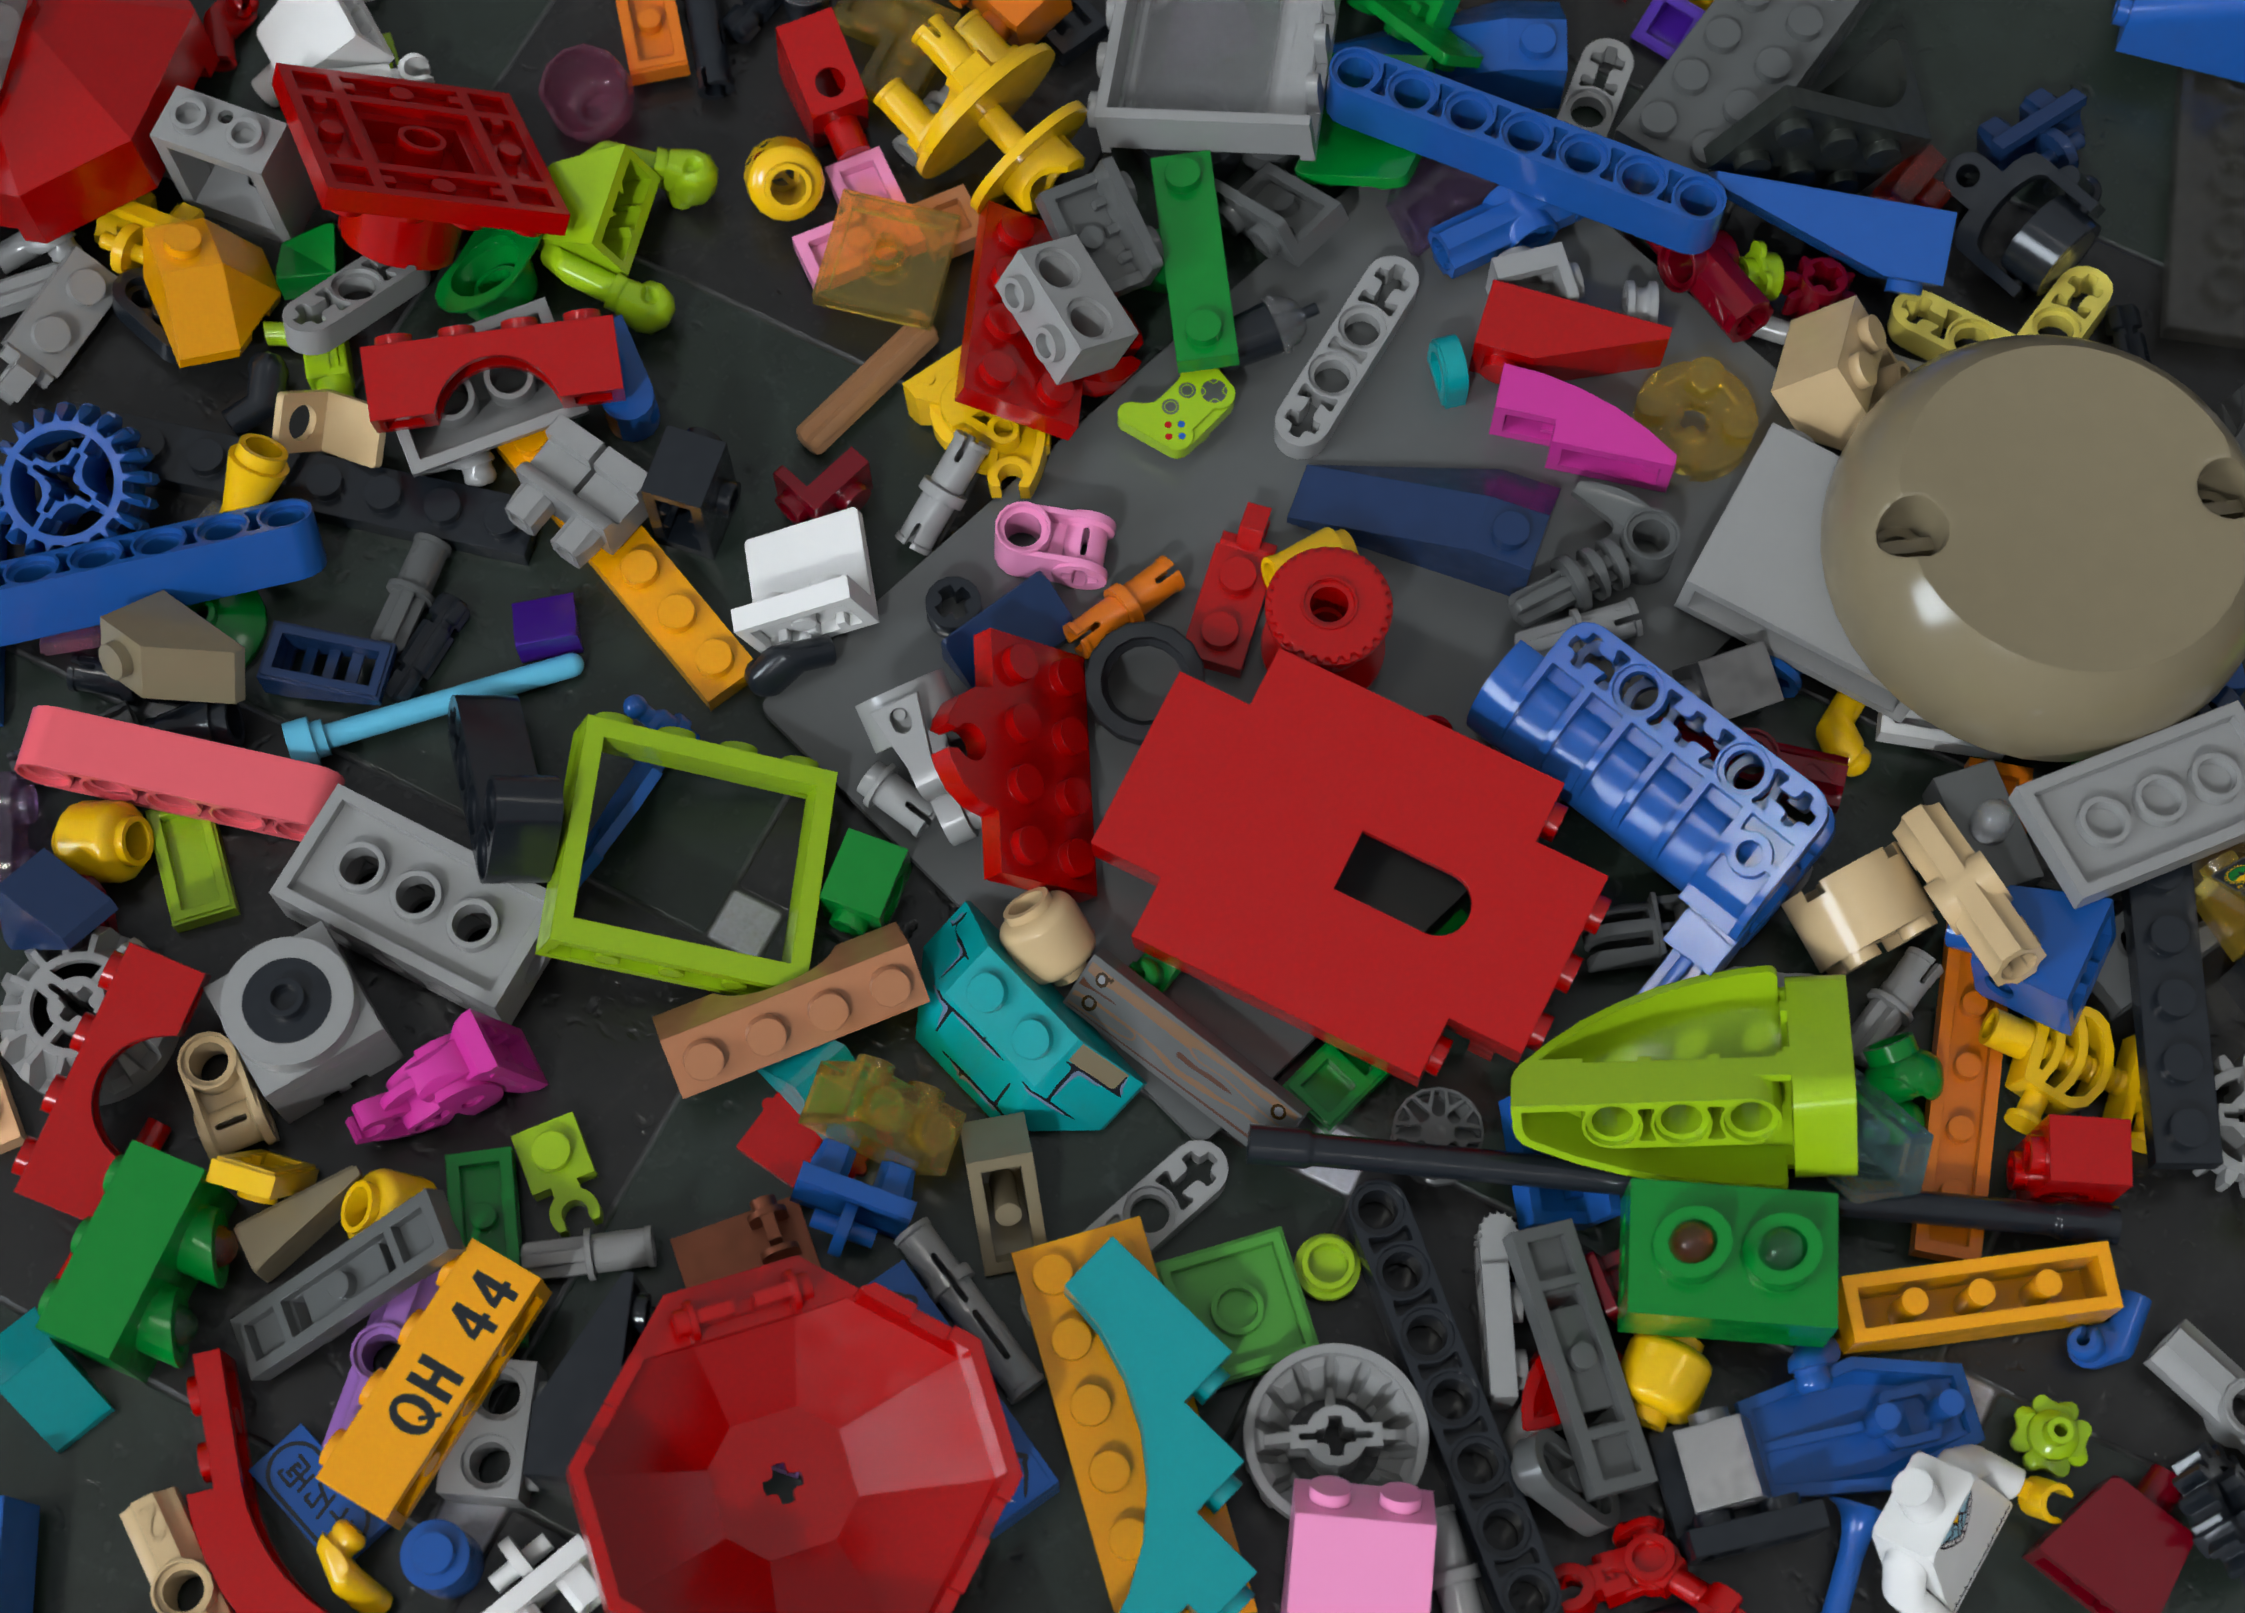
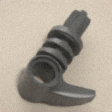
(1611, 564)

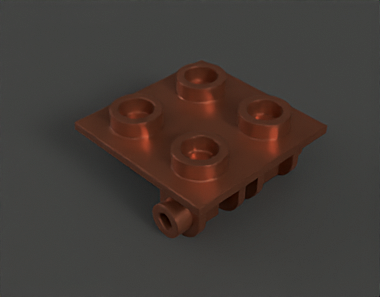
(745, 1241)

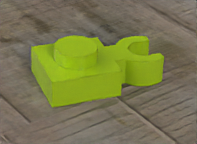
(557, 1165)

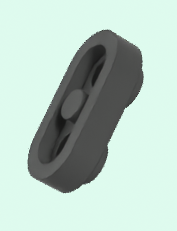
(1548, 1474)

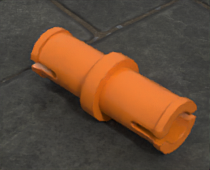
(1124, 605)

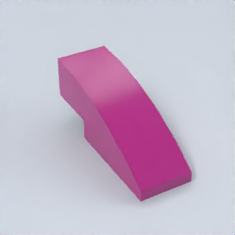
(1580, 429)

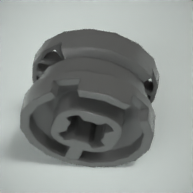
(1438, 1120)

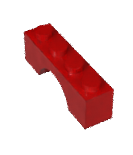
(415, 378)
(143, 1001)

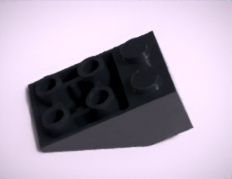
(582, 1382)

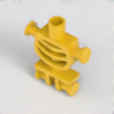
(2082, 1056)

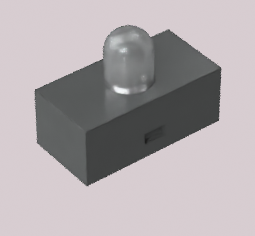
(1987, 820)

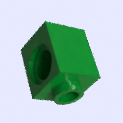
(864, 883)

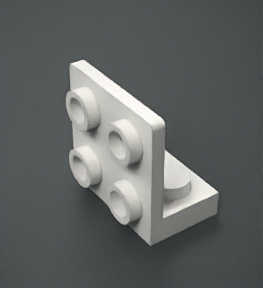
(808, 582)

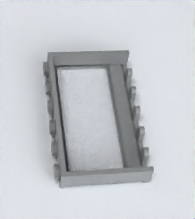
(1214, 75)

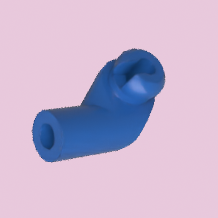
(1811, 1368)

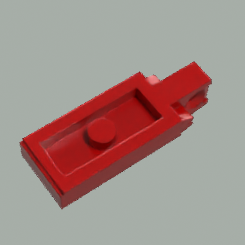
(1232, 595)

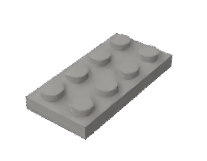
(2140, 806)

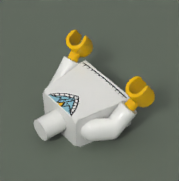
(1945, 1522)

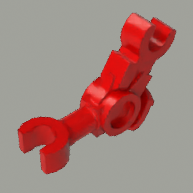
(1642, 1566)

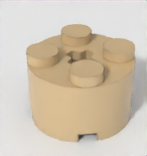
(1860, 907)

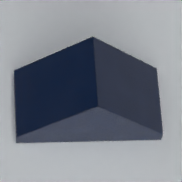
(50, 905)

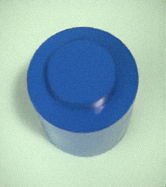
(442, 1559)

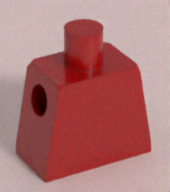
(824, 83)

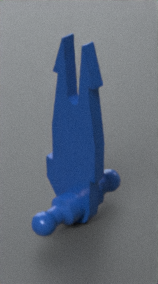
(634, 787)

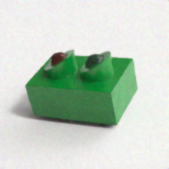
(1728, 1262)
(139, 1264)

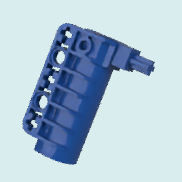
(1657, 790)

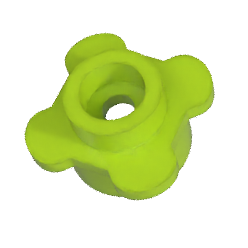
(1763, 269)

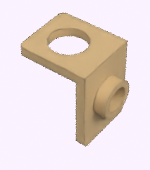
(335, 426)

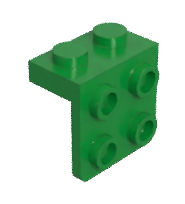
(1358, 159)

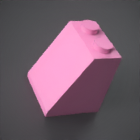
(1359, 1548)

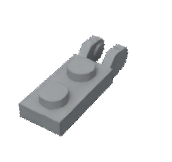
(1498, 1307)

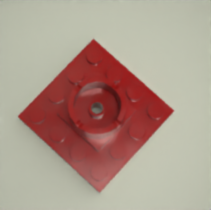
(416, 163)

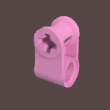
(1058, 544)

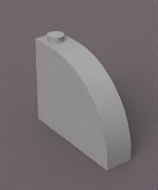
(1767, 574)

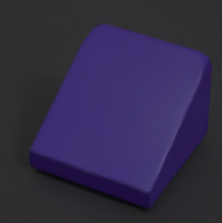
(1666, 25)
(546, 627)

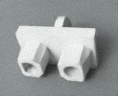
(563, 1572)

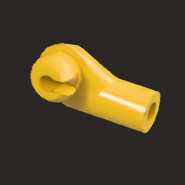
(1840, 736)
(343, 1572)

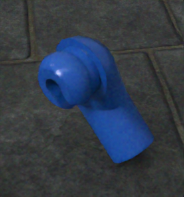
(2112, 1340)

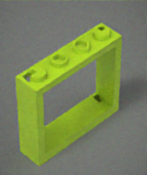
(659, 956)

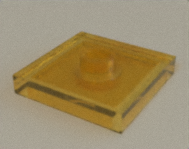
(886, 259)

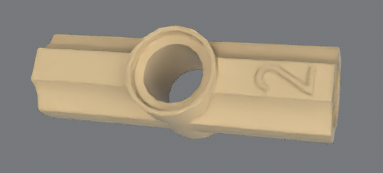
(1969, 894)
(170, 1551)

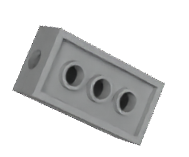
(412, 867)

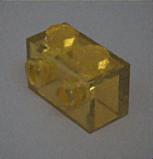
(883, 1115)

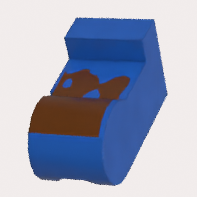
(639, 414)

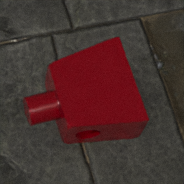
(2118, 1545)

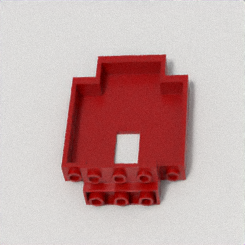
(1253, 820)

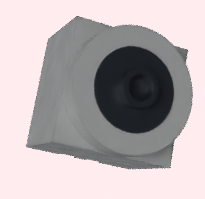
(302, 1020)

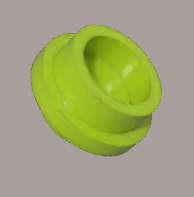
(1327, 1267)

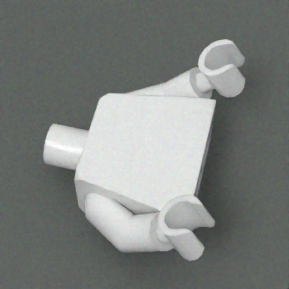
(330, 37)

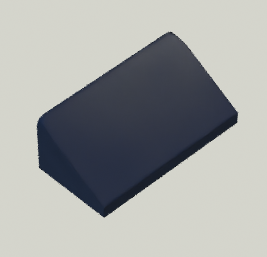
(1028, 611)

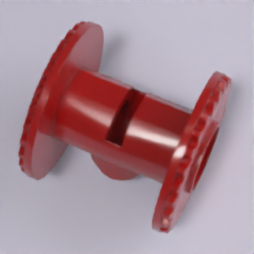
(1329, 612)

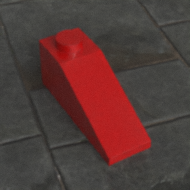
(1561, 337)

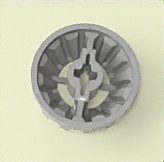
(36, 1056)
(1330, 1373)

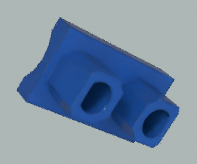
(848, 1206)

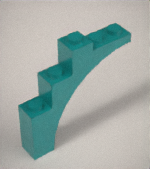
(1164, 1363)

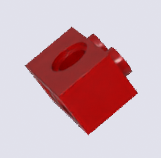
(2073, 1160)

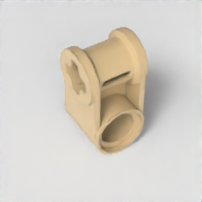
(227, 1110)

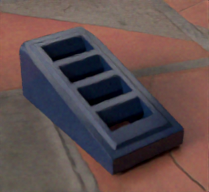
(289, 638)

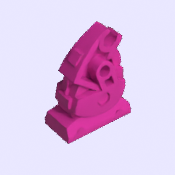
(449, 1077)

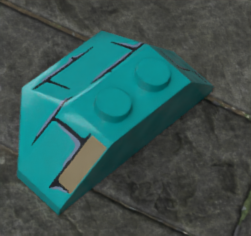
(1013, 1038)

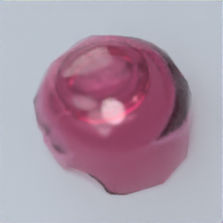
(587, 93)

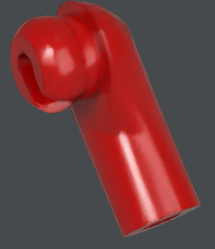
(224, 24)

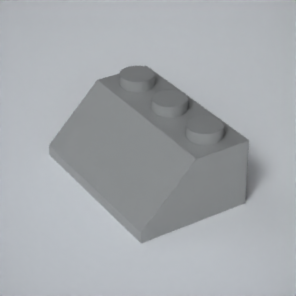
(487, 408)

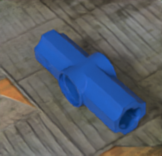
(1493, 227)

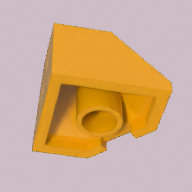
(207, 288)

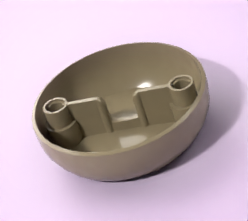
(2041, 546)

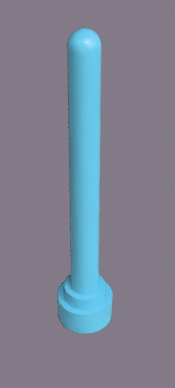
(314, 740)

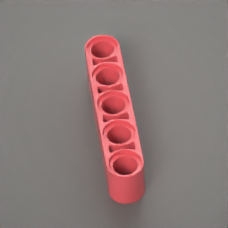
(173, 772)

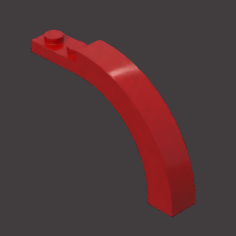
(230, 1515)

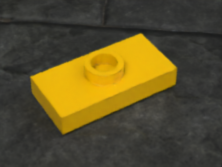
(261, 1175)

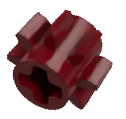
(1815, 286)

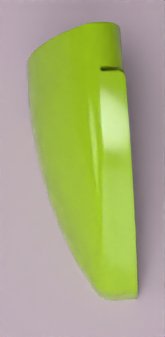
(1701, 1083)

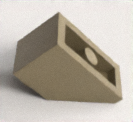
(171, 653)
(1002, 1189)

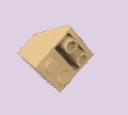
(1834, 371)

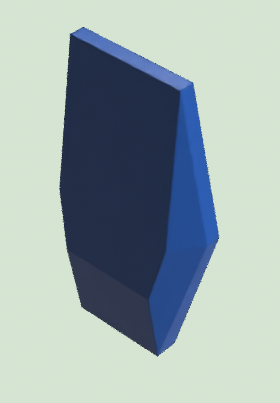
(1862, 1426)

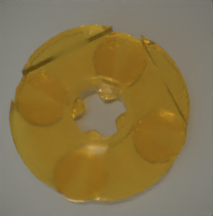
(1714, 393)

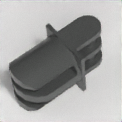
(1633, 934)

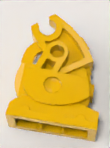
(1014, 447)

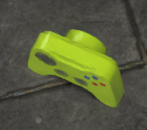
(1182, 414)

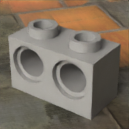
(1066, 309)
(489, 1432)

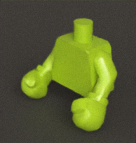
(608, 205)

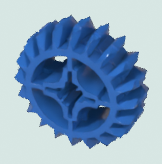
(26, 462)

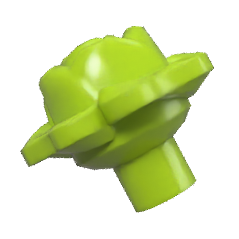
(2050, 1436)

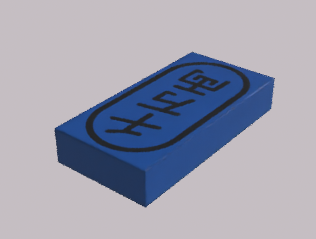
(313, 1507)

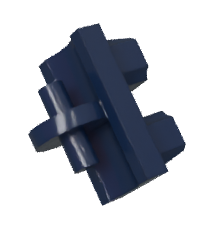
(2045, 127)

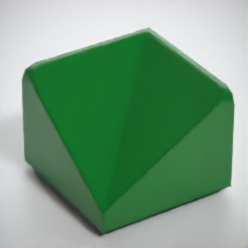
(309, 260)

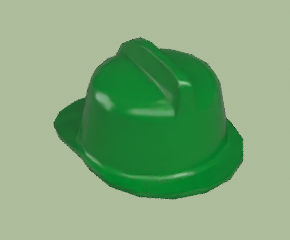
(490, 274)

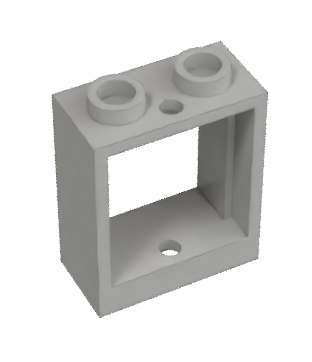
(236, 169)

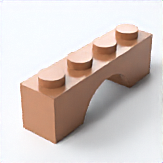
(738, 1034)

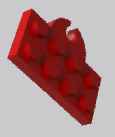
(996, 358)
(1024, 763)

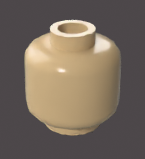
(1047, 936)

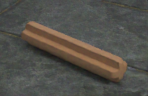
(865, 387)

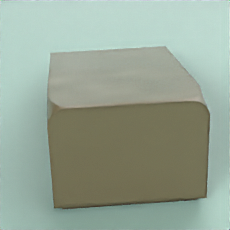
(289, 1228)

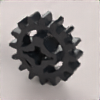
(2214, 1504)

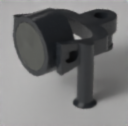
(2049, 242)

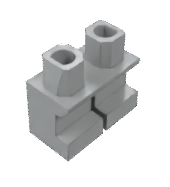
(584, 487)

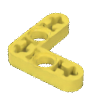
(1962, 324)

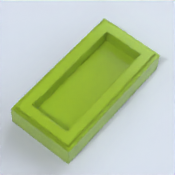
(193, 870)

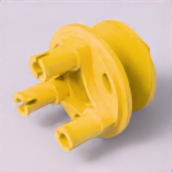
(985, 91)

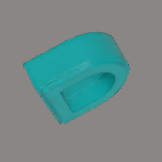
(1449, 370)

